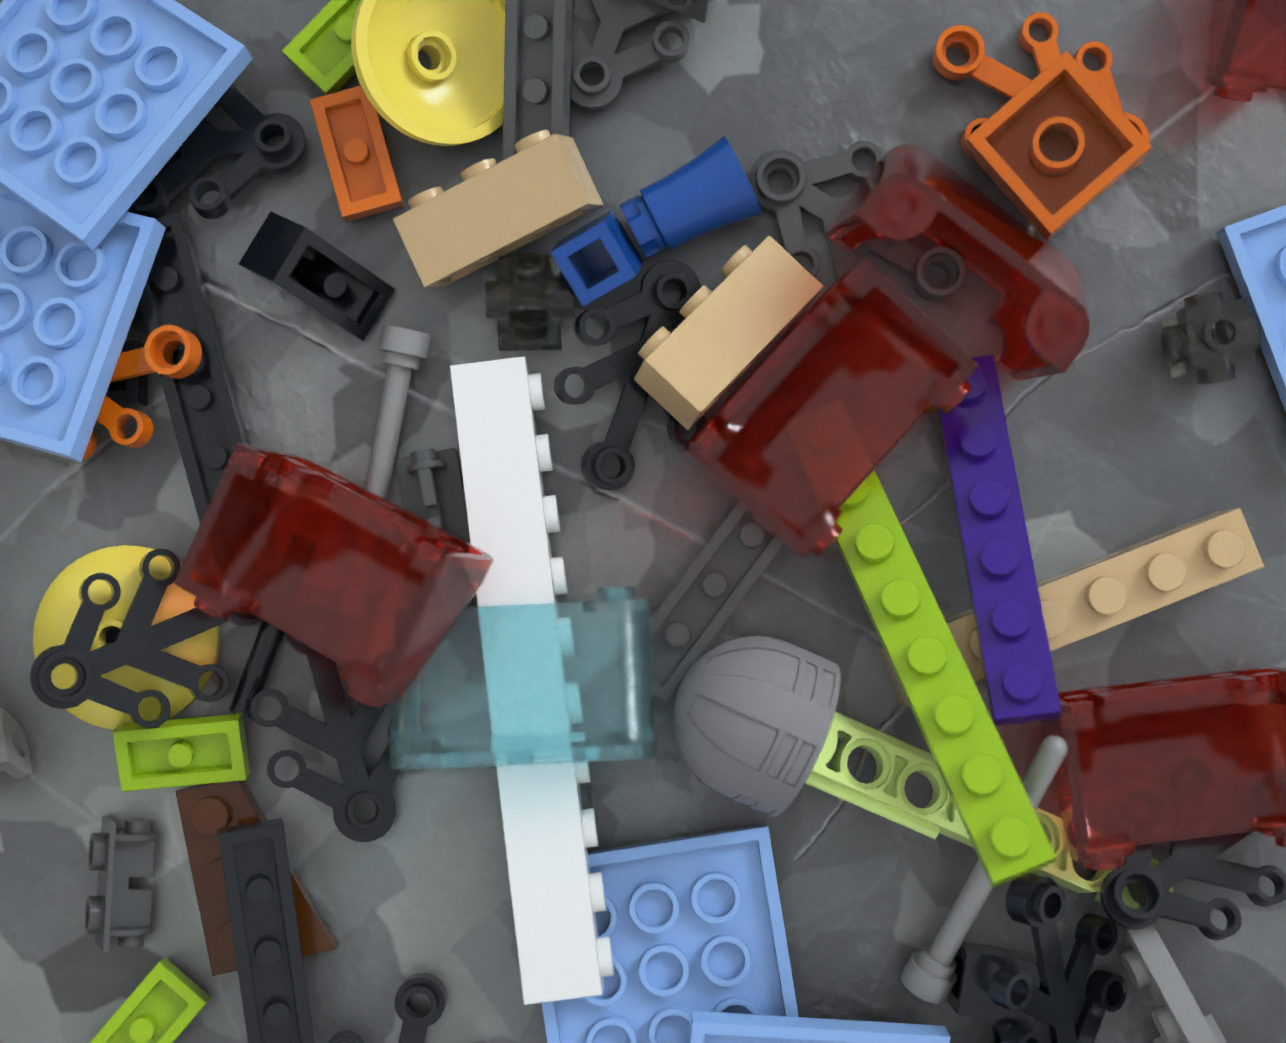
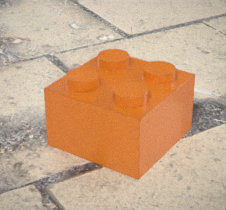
(1057, 146)

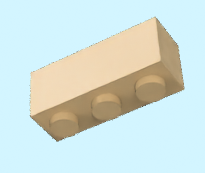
(497, 208)
(725, 330)

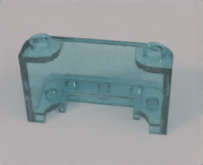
(533, 687)

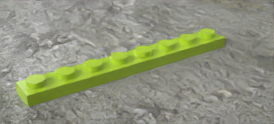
(940, 689)

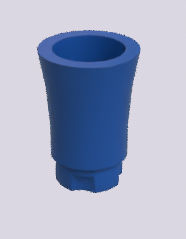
(692, 201)

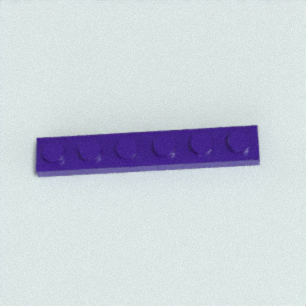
(998, 554)

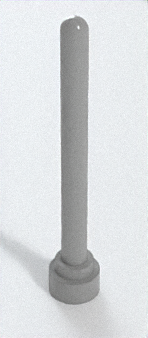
(402, 354)
(932, 970)

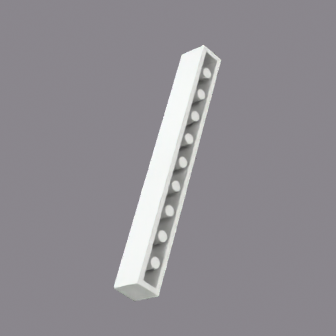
(539, 802)

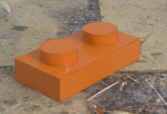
(356, 154)

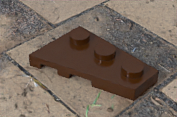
(219, 806)

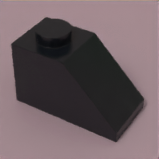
(316, 275)

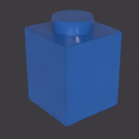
(597, 258)

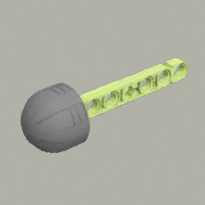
(764, 722)

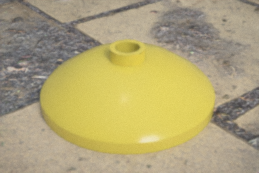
(465, 85)
(61, 605)

